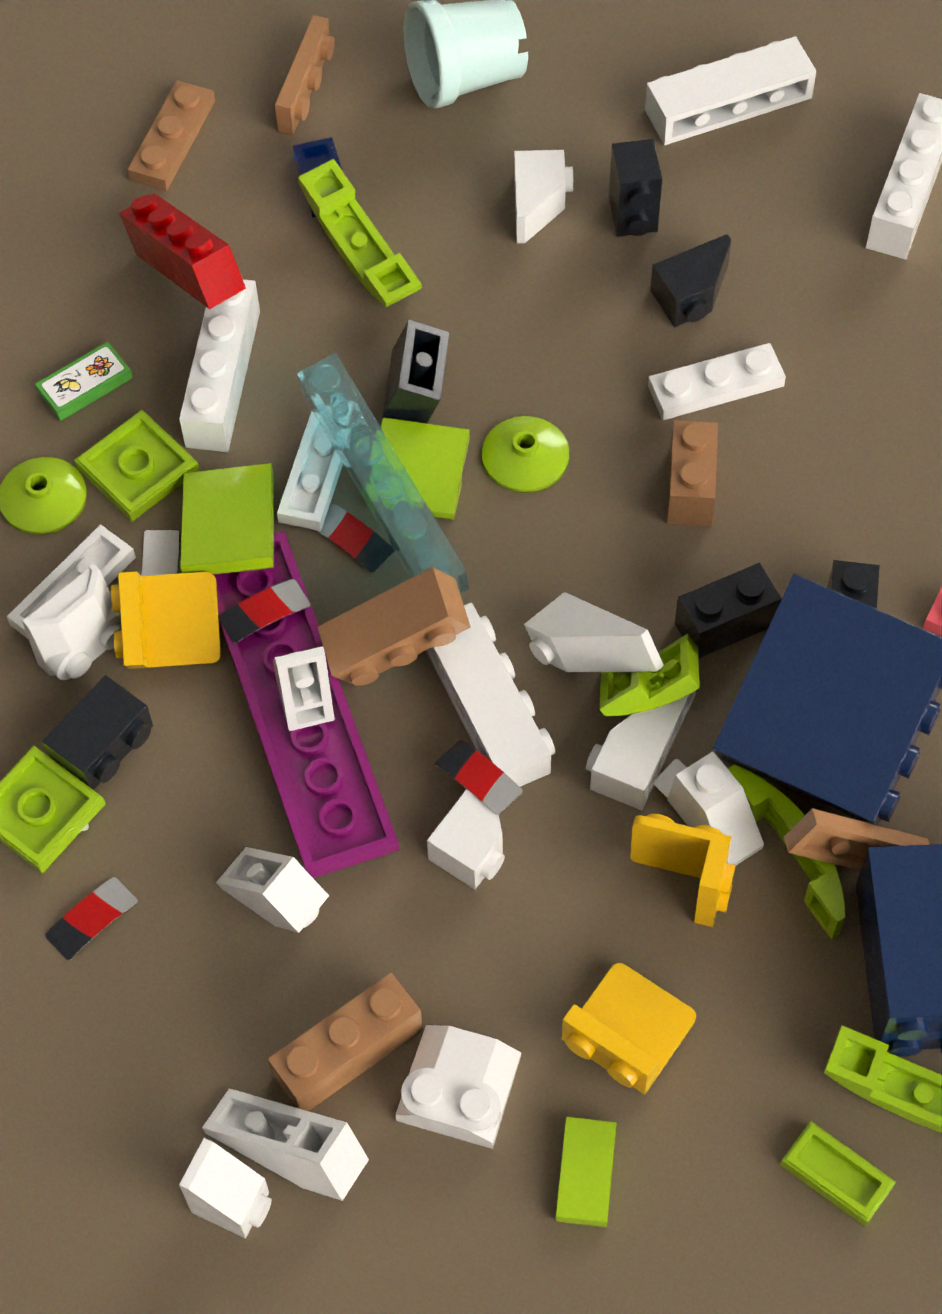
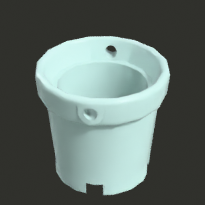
(462, 47)

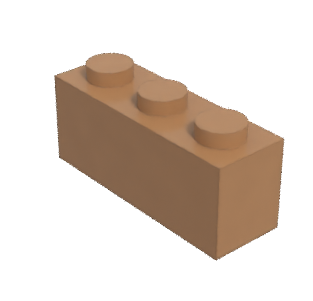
(394, 627)
(346, 1043)

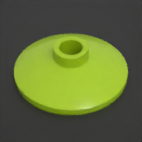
(527, 468)
(45, 509)

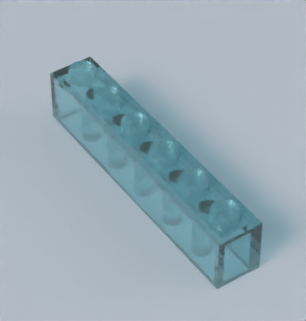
(378, 471)

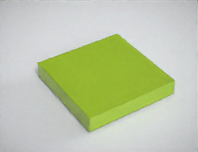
(136, 465)
(43, 808)

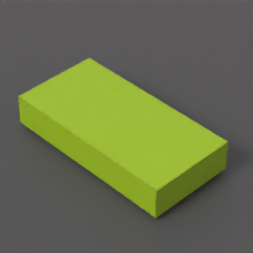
(586, 1172)
(837, 1173)

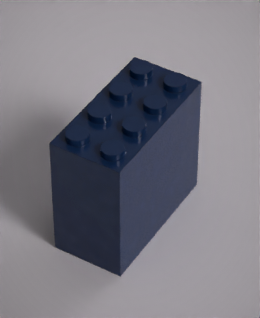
(835, 702)
(903, 944)

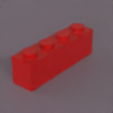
(182, 250)

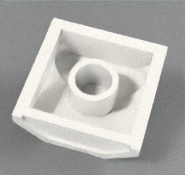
(74, 626)
(458, 1084)

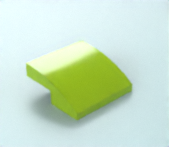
(433, 460)
(643, 691)

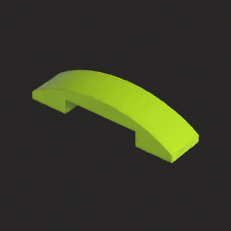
(355, 236)
(824, 892)
(886, 1079)

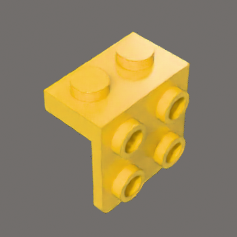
(166, 619)
(689, 851)
(628, 1027)

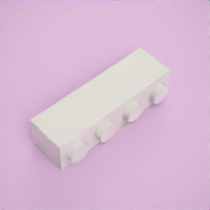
(730, 90)
(909, 181)
(219, 371)
(490, 703)

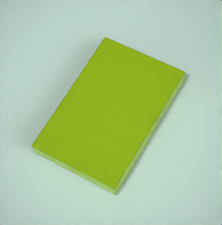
(228, 520)

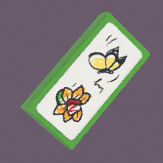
(83, 381)

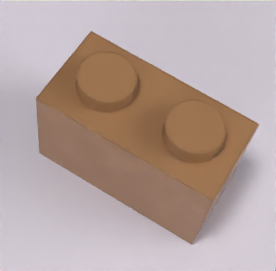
(692, 473)

